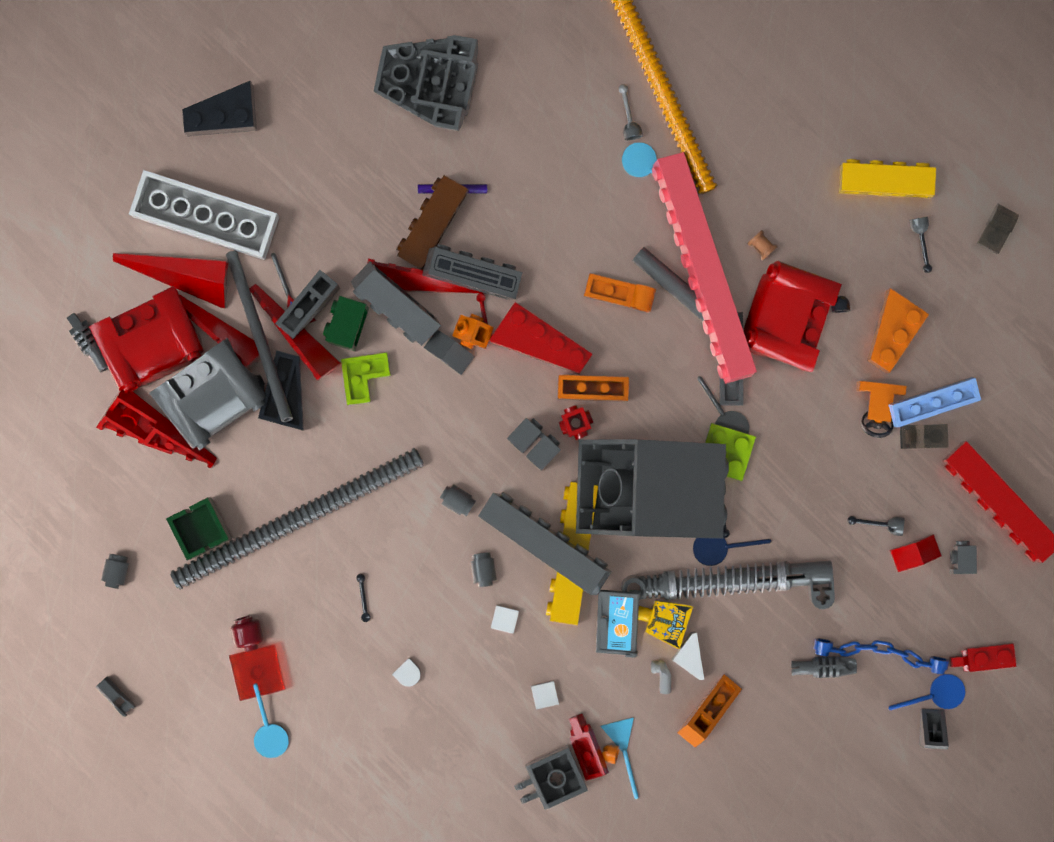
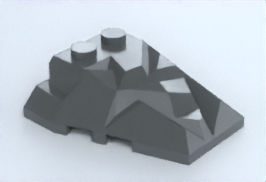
(430, 78)

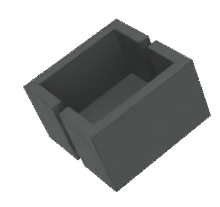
(526, 434)

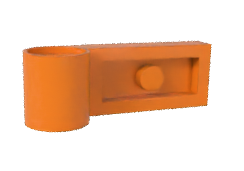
(620, 293)

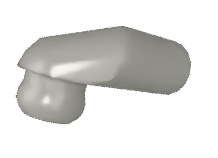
(665, 675)

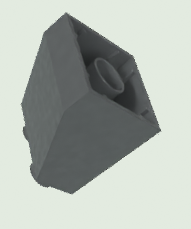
(651, 488)

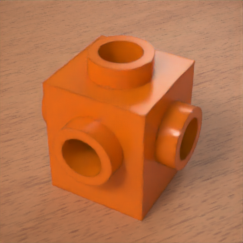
(472, 331)

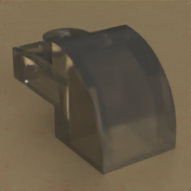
(998, 228)
(924, 436)

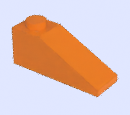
(709, 711)

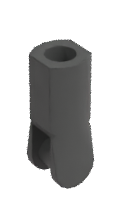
(112, 693)

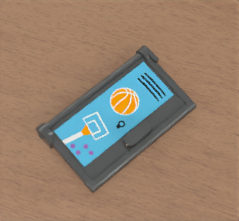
(619, 630)

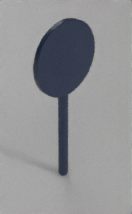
(714, 550)

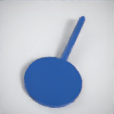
(945, 691)

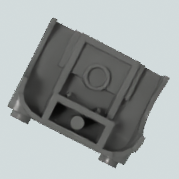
(209, 394)

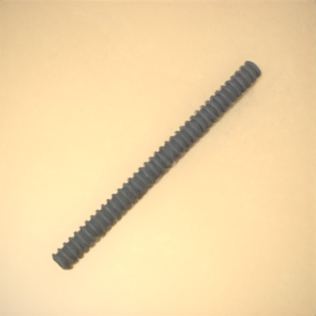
(295, 519)

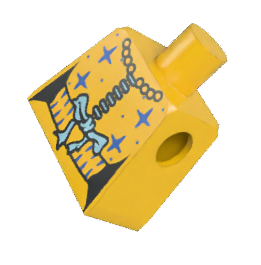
(666, 621)

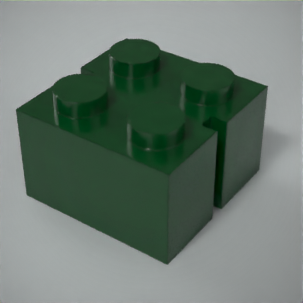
(346, 323)
(199, 528)

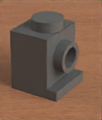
(964, 558)

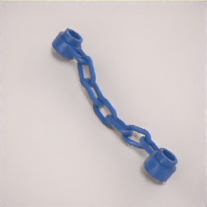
(937, 664)

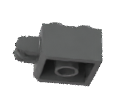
(550, 791)

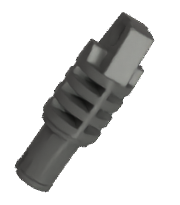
(85, 340)
(825, 667)

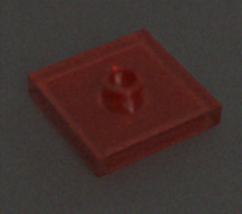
(257, 667)

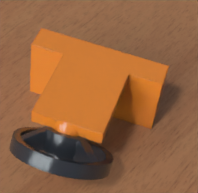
(878, 409)

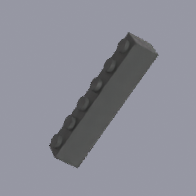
(545, 543)

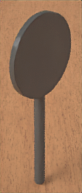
(730, 419)

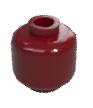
(247, 633)

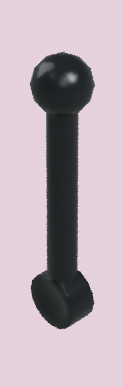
(365, 616)

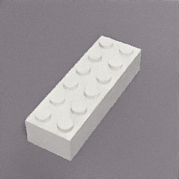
(204, 215)

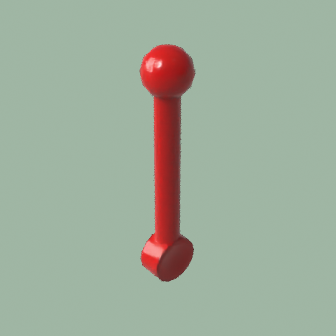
(481, 298)

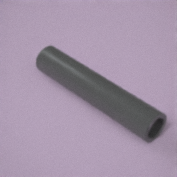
(667, 279)

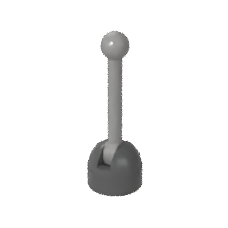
(631, 130)

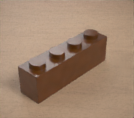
(433, 221)

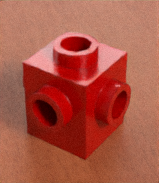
(578, 413)

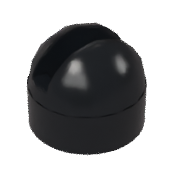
(842, 305)

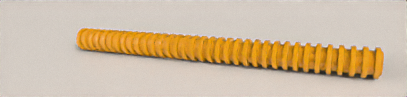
(664, 94)

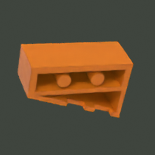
(895, 330)

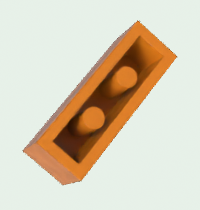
(593, 388)

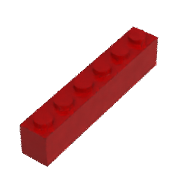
(1001, 501)

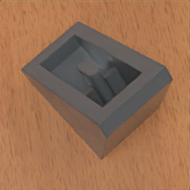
(449, 352)
(933, 729)

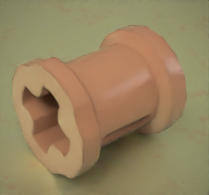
(762, 245)

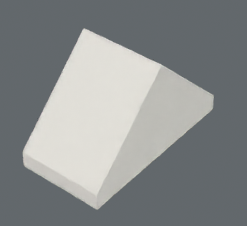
(689, 656)

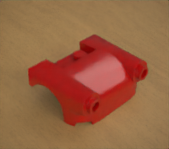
(789, 315)
(148, 341)

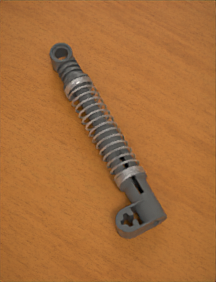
(740, 580)

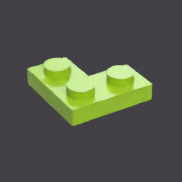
(358, 371)
(737, 448)

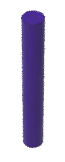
(473, 188)

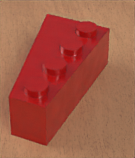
(535, 338)

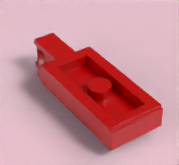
(985, 658)
(587, 748)

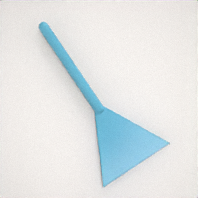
(620, 735)

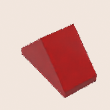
(915, 553)

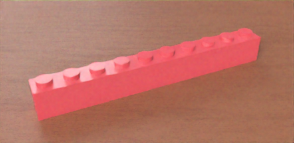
(704, 268)

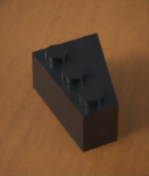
(290, 376)

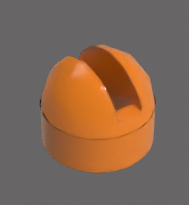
(610, 753)

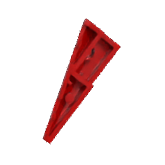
(193, 276)
(413, 281)
(219, 330)
(310, 350)
(136, 418)

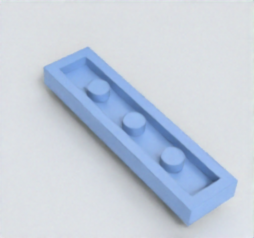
(934, 402)

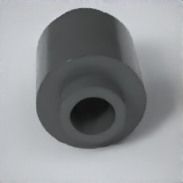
(457, 500)
(483, 569)
(115, 571)

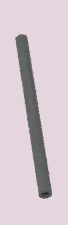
(259, 336)

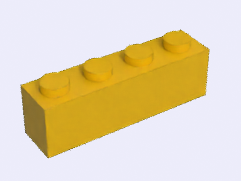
(887, 179)

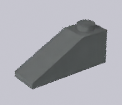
(308, 304)

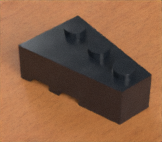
(223, 113)

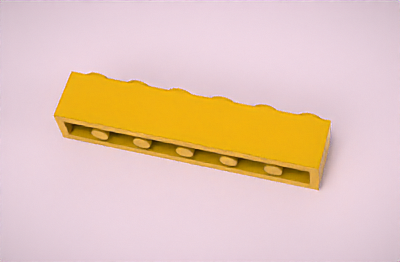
(568, 595)

